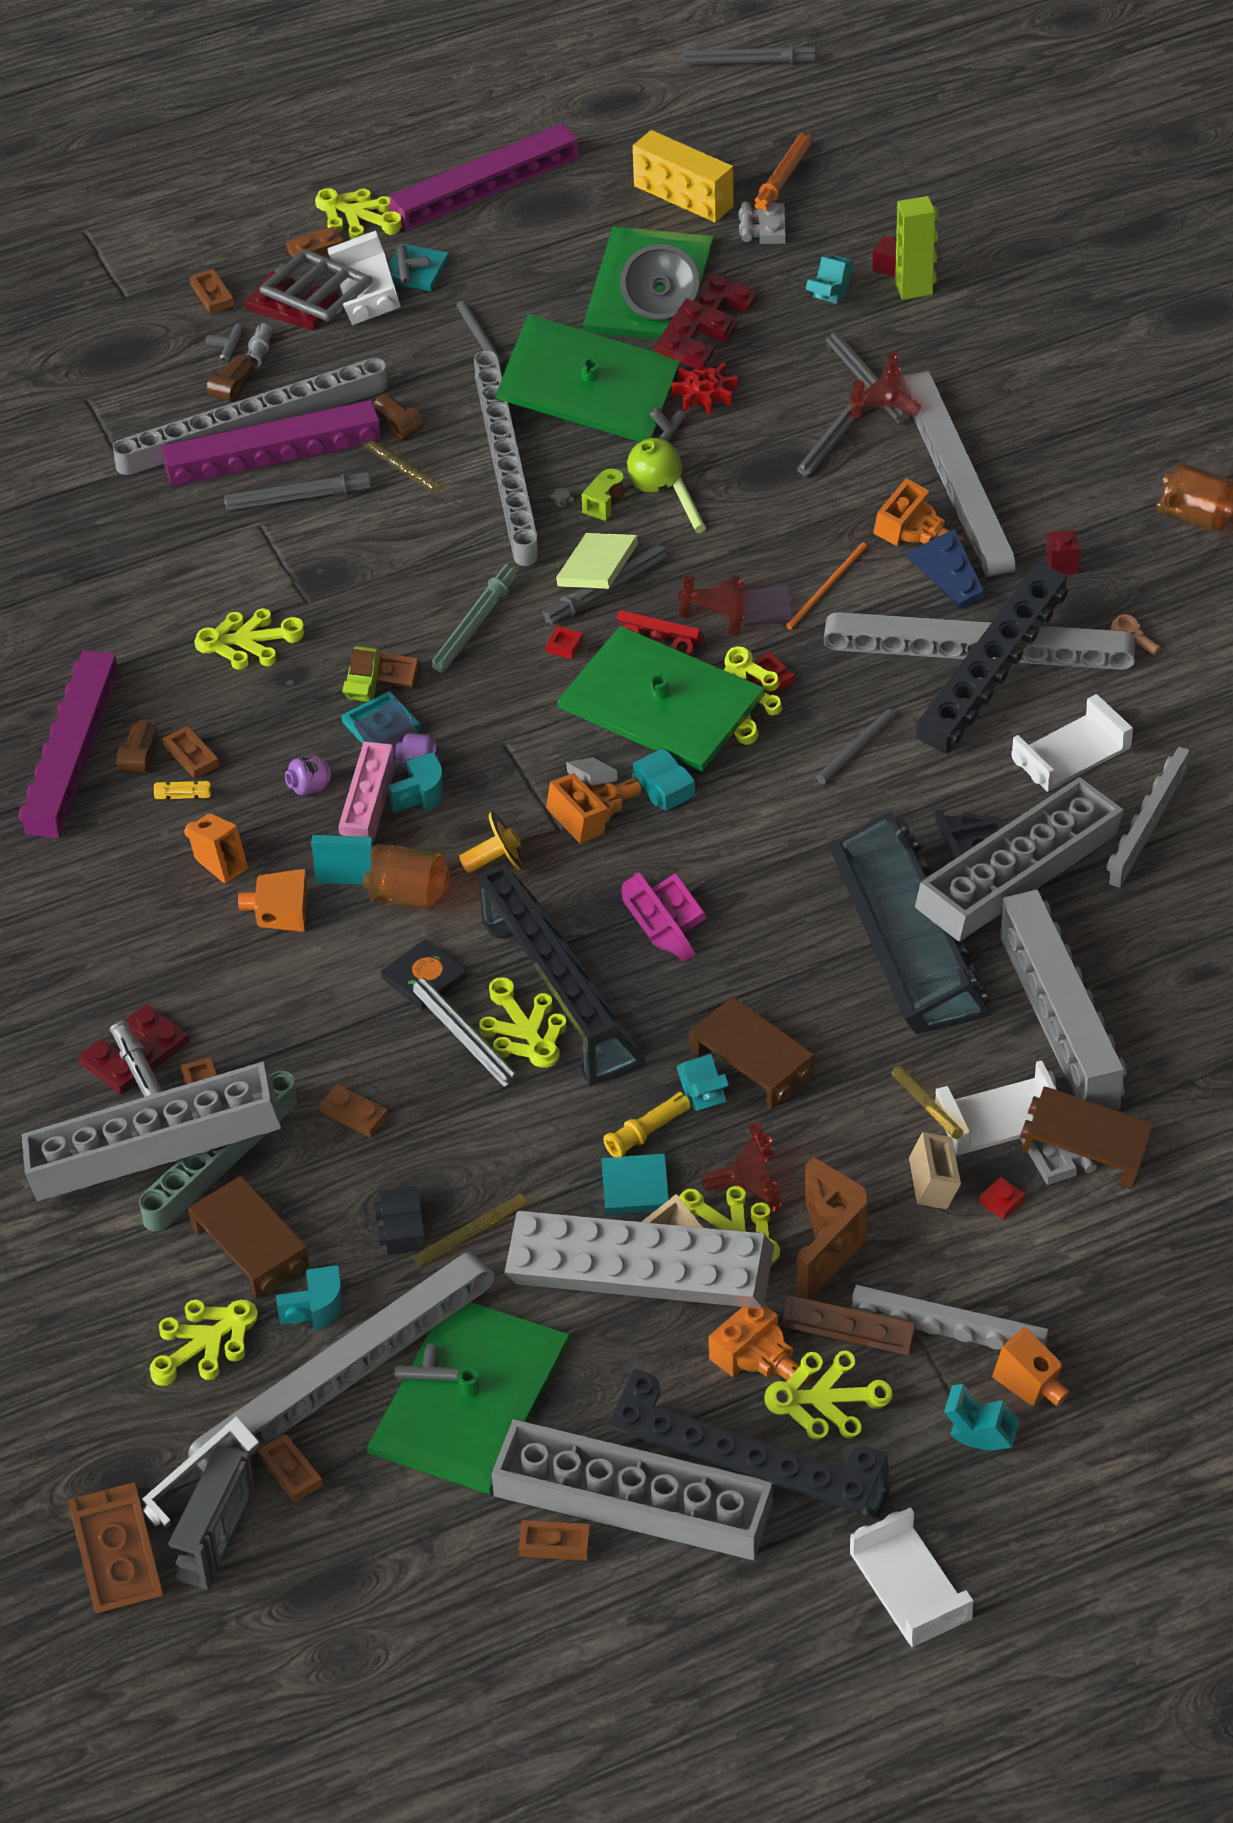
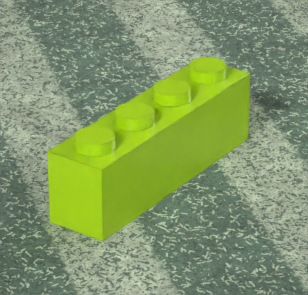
(916, 247)

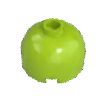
(654, 464)

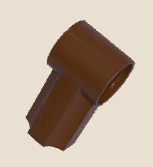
(229, 382)
(400, 420)
(137, 752)

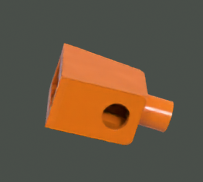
(217, 846)
(278, 900)
(1030, 1369)

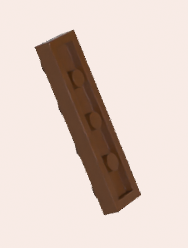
(848, 1324)

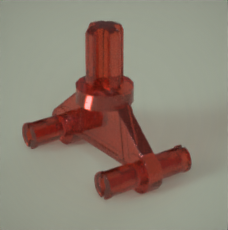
(885, 391)
(722, 598)
(749, 1170)

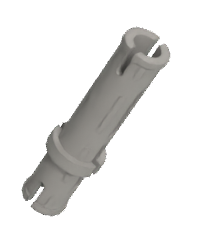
(133, 1054)

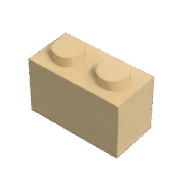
(934, 1170)

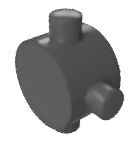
(562, 498)

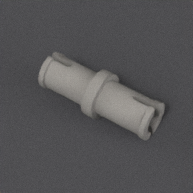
(259, 344)

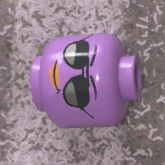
(308, 775)

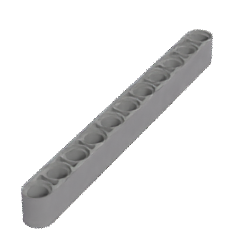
(297, 399)
(506, 460)
(959, 476)
(956, 639)
(357, 1353)

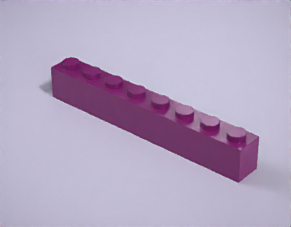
(484, 176)
(270, 443)
(69, 744)

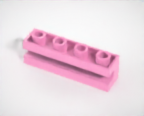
(368, 791)

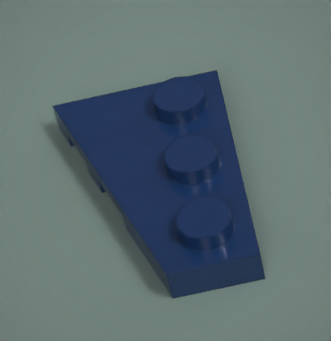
(949, 568)

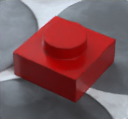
(564, 642)
(1002, 1198)

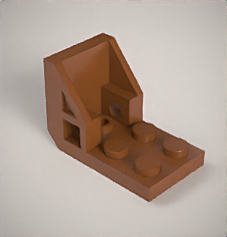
(838, 1222)
(115, 1547)

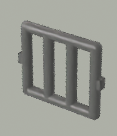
(322, 264)

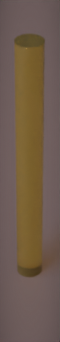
(401, 465)
(927, 1102)
(469, 1230)

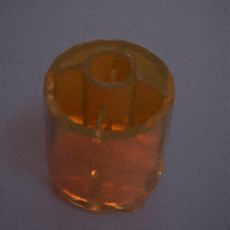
(1197, 497)
(406, 877)

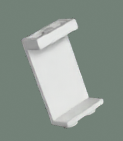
(368, 257)
(1075, 746)
(993, 1114)
(233, 1429)
(908, 1578)

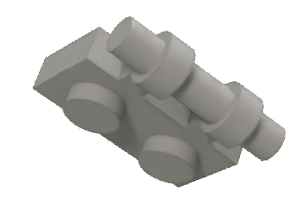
(771, 223)
(1057, 1163)

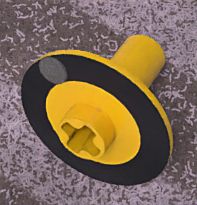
(502, 843)

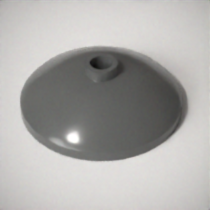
(654, 267)

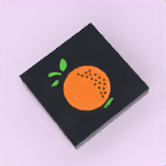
(423, 962)

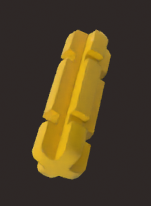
(182, 790)

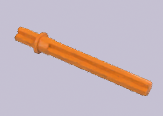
(770, 191)

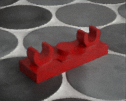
(661, 630)

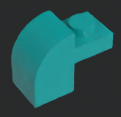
(832, 278)
(422, 786)
(702, 1082)
(319, 1304)
(980, 1425)

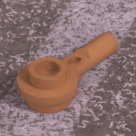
(1129, 624)

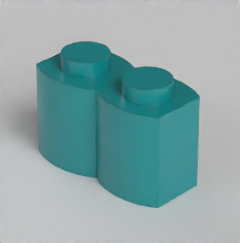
(664, 779)

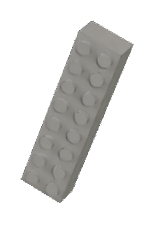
(1018, 858)
(1061, 1000)
(150, 1131)
(640, 1259)
(633, 1489)

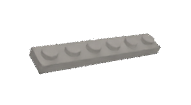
(1151, 811)
(943, 1319)

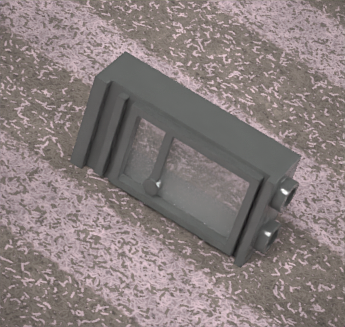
(213, 1515)

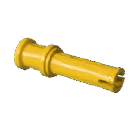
(636, 1131)

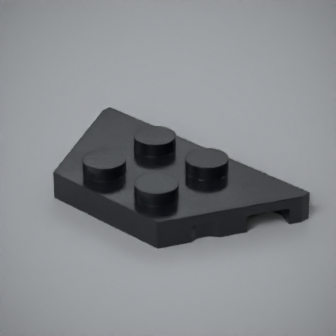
(965, 831)

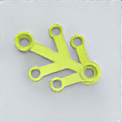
(330, 201)
(216, 640)
(740, 669)
(540, 1051)
(699, 1208)
(205, 1337)
(822, 1396)

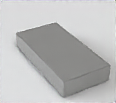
(592, 771)

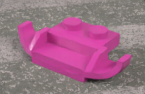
(664, 912)

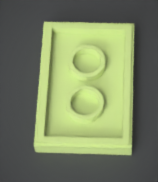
(597, 560)

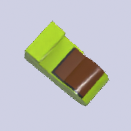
(602, 493)
(362, 674)

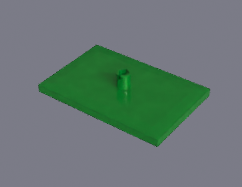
(607, 308)
(587, 378)
(661, 698)
(462, 1424)

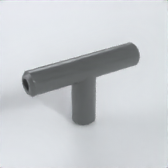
(406, 264)
(229, 343)
(668, 427)
(428, 1370)

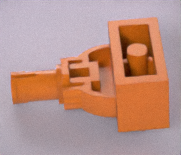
(909, 516)
(585, 807)
(754, 1344)

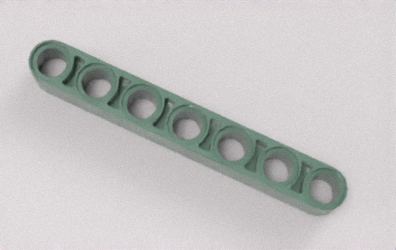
(196, 1173)

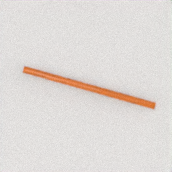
(826, 586)

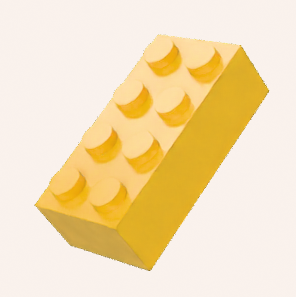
(683, 176)

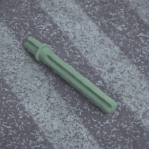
(496, 589)

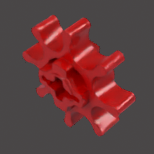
(704, 387)

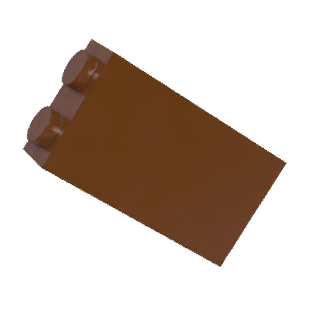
(754, 1049)
(1088, 1131)
(250, 1235)

